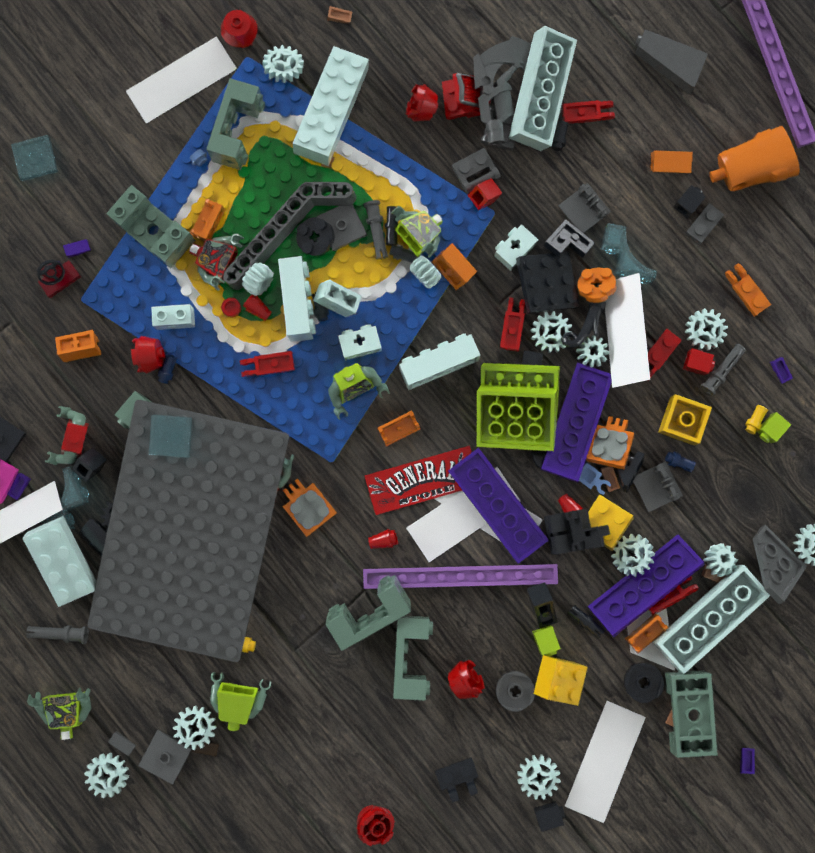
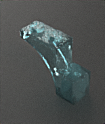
(615, 242)
(73, 497)

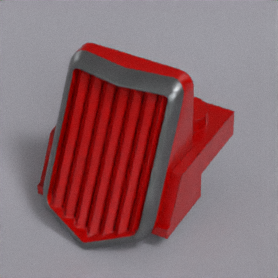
(461, 97)

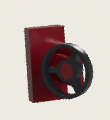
(56, 276)

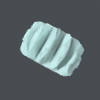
(425, 271)
(257, 279)
(599, 352)
(720, 560)

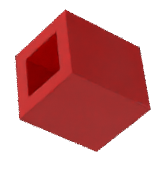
(485, 194)
(699, 362)

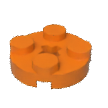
(596, 275)

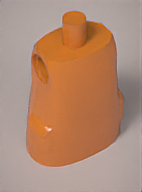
(758, 161)

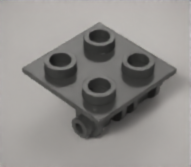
(584, 208)
(657, 487)

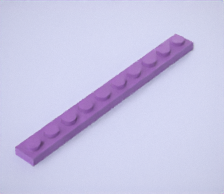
(780, 72)
(465, 576)

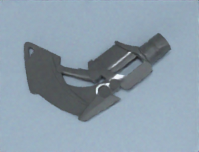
(511, 52)

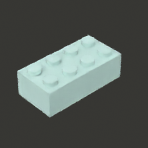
(295, 299)
(439, 362)
(60, 561)

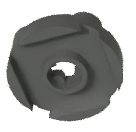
(521, 700)

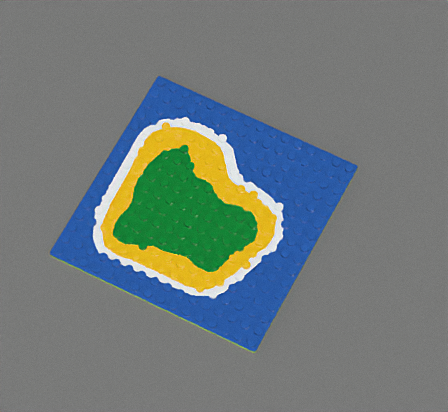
(390, 292)

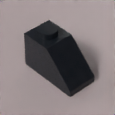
(542, 605)

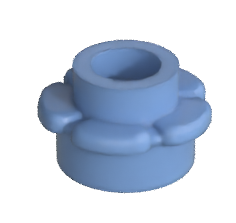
(198, 157)

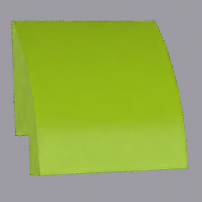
(517, 406)

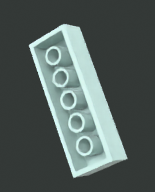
(542, 88)
(330, 106)
(711, 618)

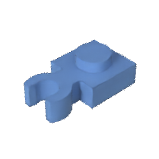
(590, 477)

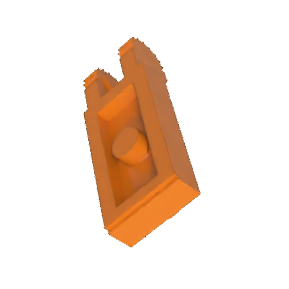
(748, 290)

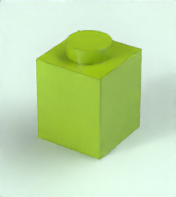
(773, 428)
(546, 641)

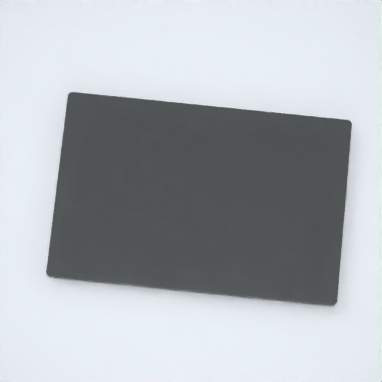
(188, 535)

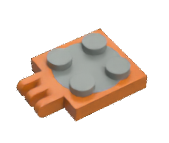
(611, 444)
(308, 507)

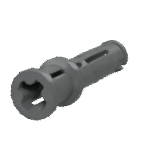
(375, 220)
(718, 376)
(66, 634)

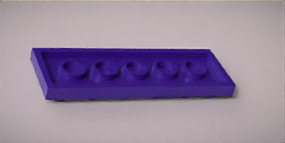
(577, 422)
(498, 505)
(637, 594)

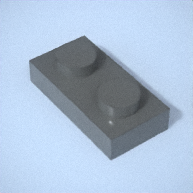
(704, 224)

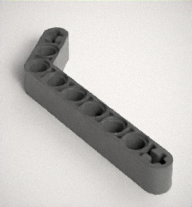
(341, 195)

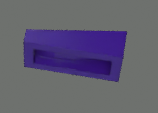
(76, 248)
(781, 370)
(18, 486)
(747, 761)

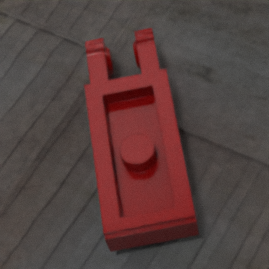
(586, 111)
(512, 327)
(662, 350)
(269, 364)
(673, 597)

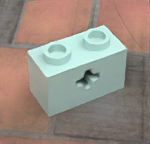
(525, 243)
(337, 298)
(173, 317)
(353, 350)

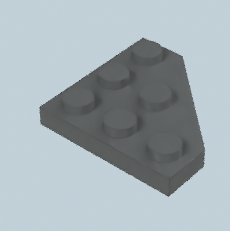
(777, 564)

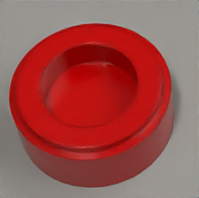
(231, 307)

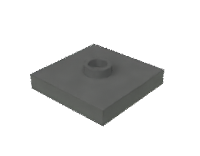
(345, 225)
(165, 757)

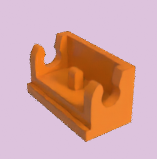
(671, 161)
(208, 220)
(454, 266)
(77, 346)
(399, 428)
(646, 633)

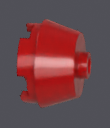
(239, 29)
(422, 103)
(147, 354)
(465, 681)
(375, 825)

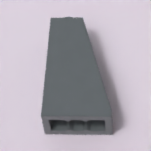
(672, 59)

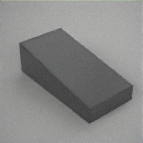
(122, 743)

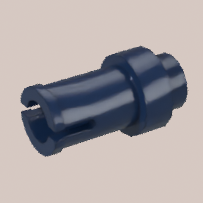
(165, 373)
(676, 460)

